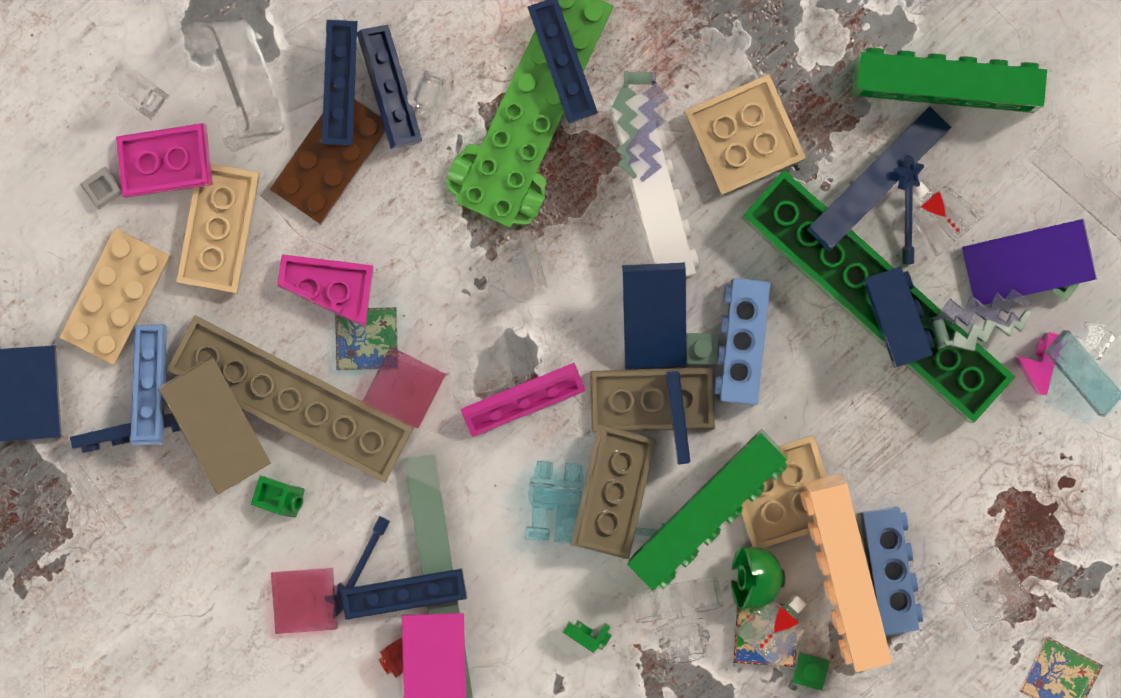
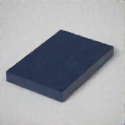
(29, 393)

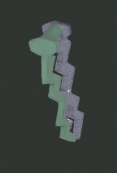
(640, 136)
(991, 316)

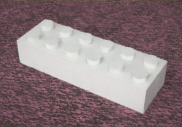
(655, 198)

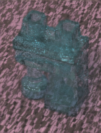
(554, 495)

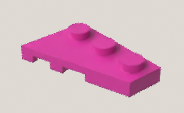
(329, 284)

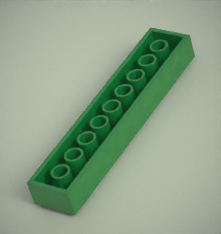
(783, 215)

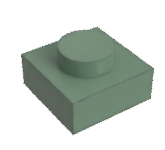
(702, 348)

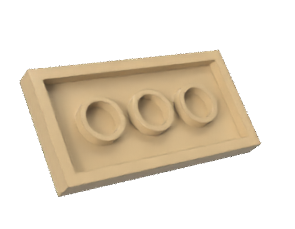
(219, 230)
(115, 296)

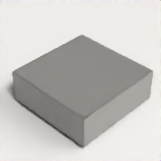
(101, 188)

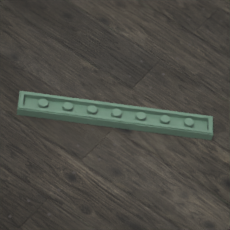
(433, 544)

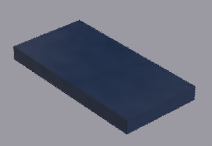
(654, 315)

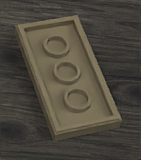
(641, 400)
(214, 425)
(613, 491)

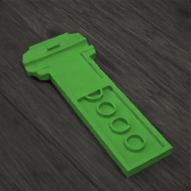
(502, 173)

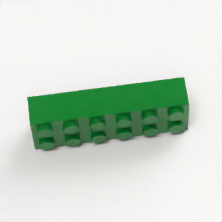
(949, 81)
(707, 509)

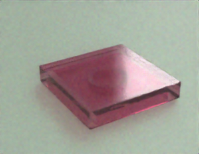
(404, 387)
(304, 600)

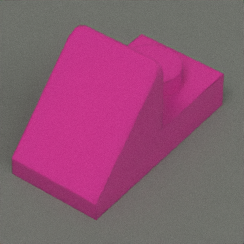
(1039, 372)

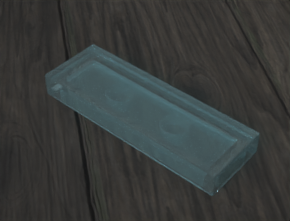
(1084, 373)

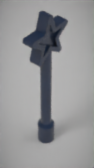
(908, 179)
(378, 530)

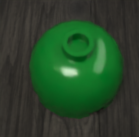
(757, 577)

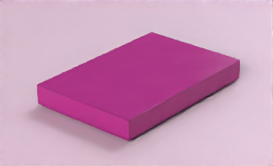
(164, 160)
(433, 655)

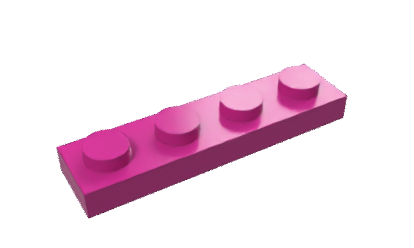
(523, 399)

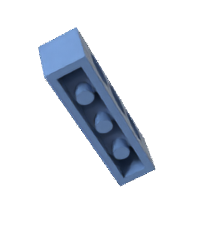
(757, 295)
(874, 525)

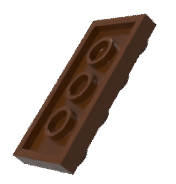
(321, 171)

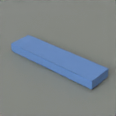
(148, 374)

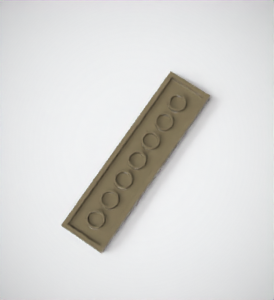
(296, 400)

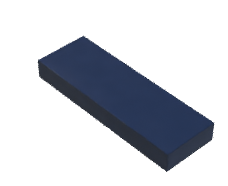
(678, 417)

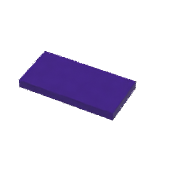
(1030, 261)

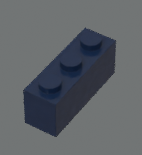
(898, 316)

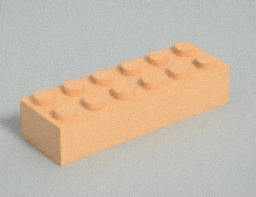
(847, 573)

